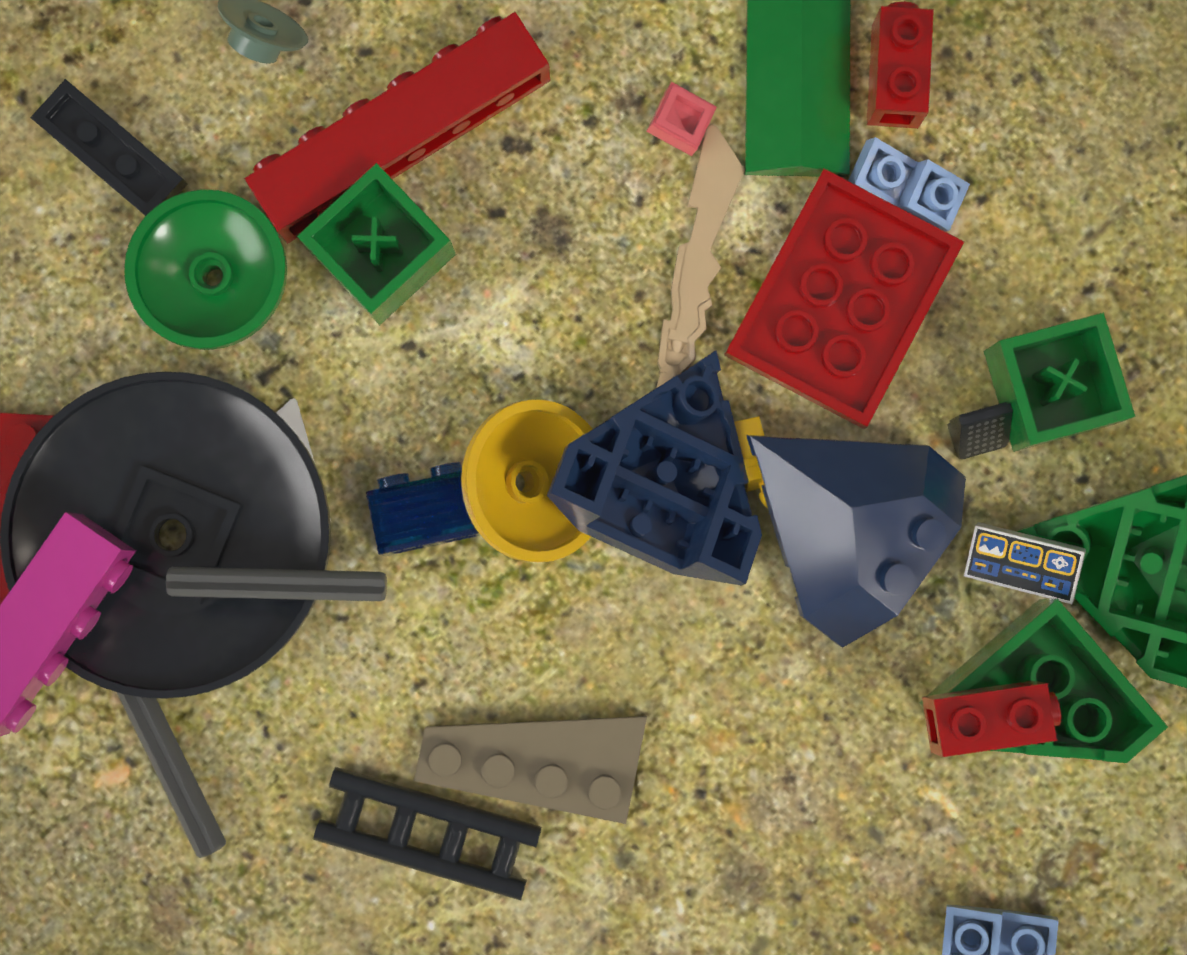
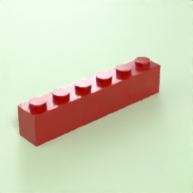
(402, 124)

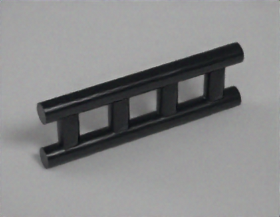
(396, 847)

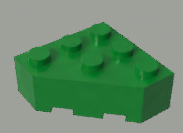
(1098, 705)

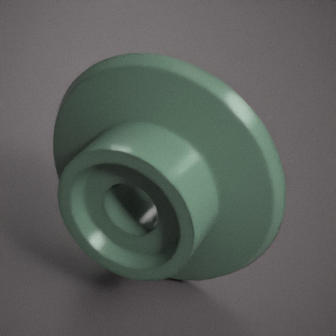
(260, 30)

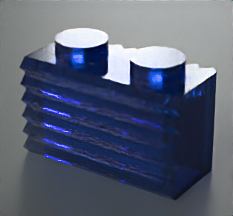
(420, 511)

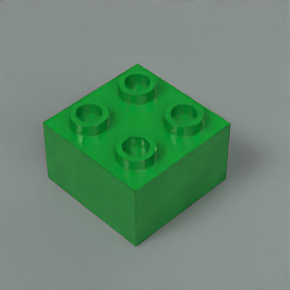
(377, 244)
(1059, 381)

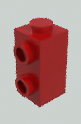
(900, 66)
(991, 718)

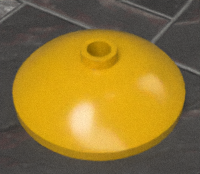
(528, 441)

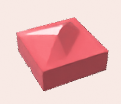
(681, 119)

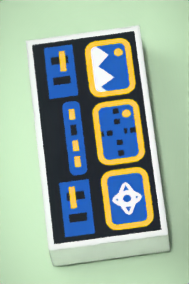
(1024, 562)

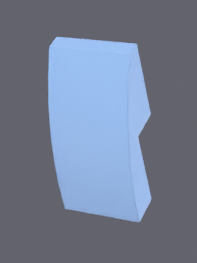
(911, 185)
(998, 932)

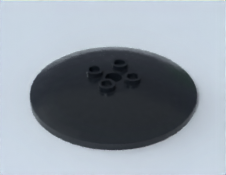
(162, 453)

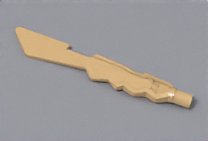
(695, 265)

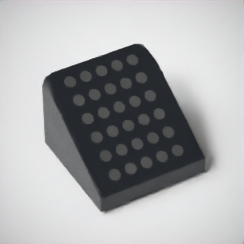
(981, 430)

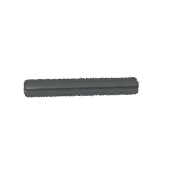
(276, 584)
(174, 774)

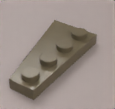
(548, 764)

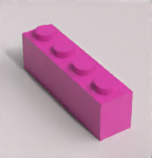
(52, 607)

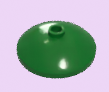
(181, 246)

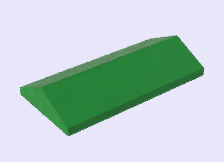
(797, 87)

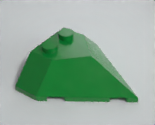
(1134, 572)

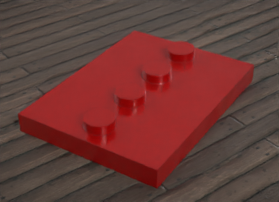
(844, 299)

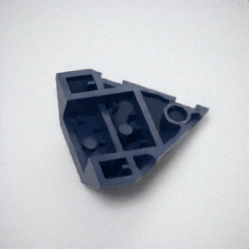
(666, 481)
(857, 524)

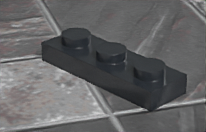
(107, 148)

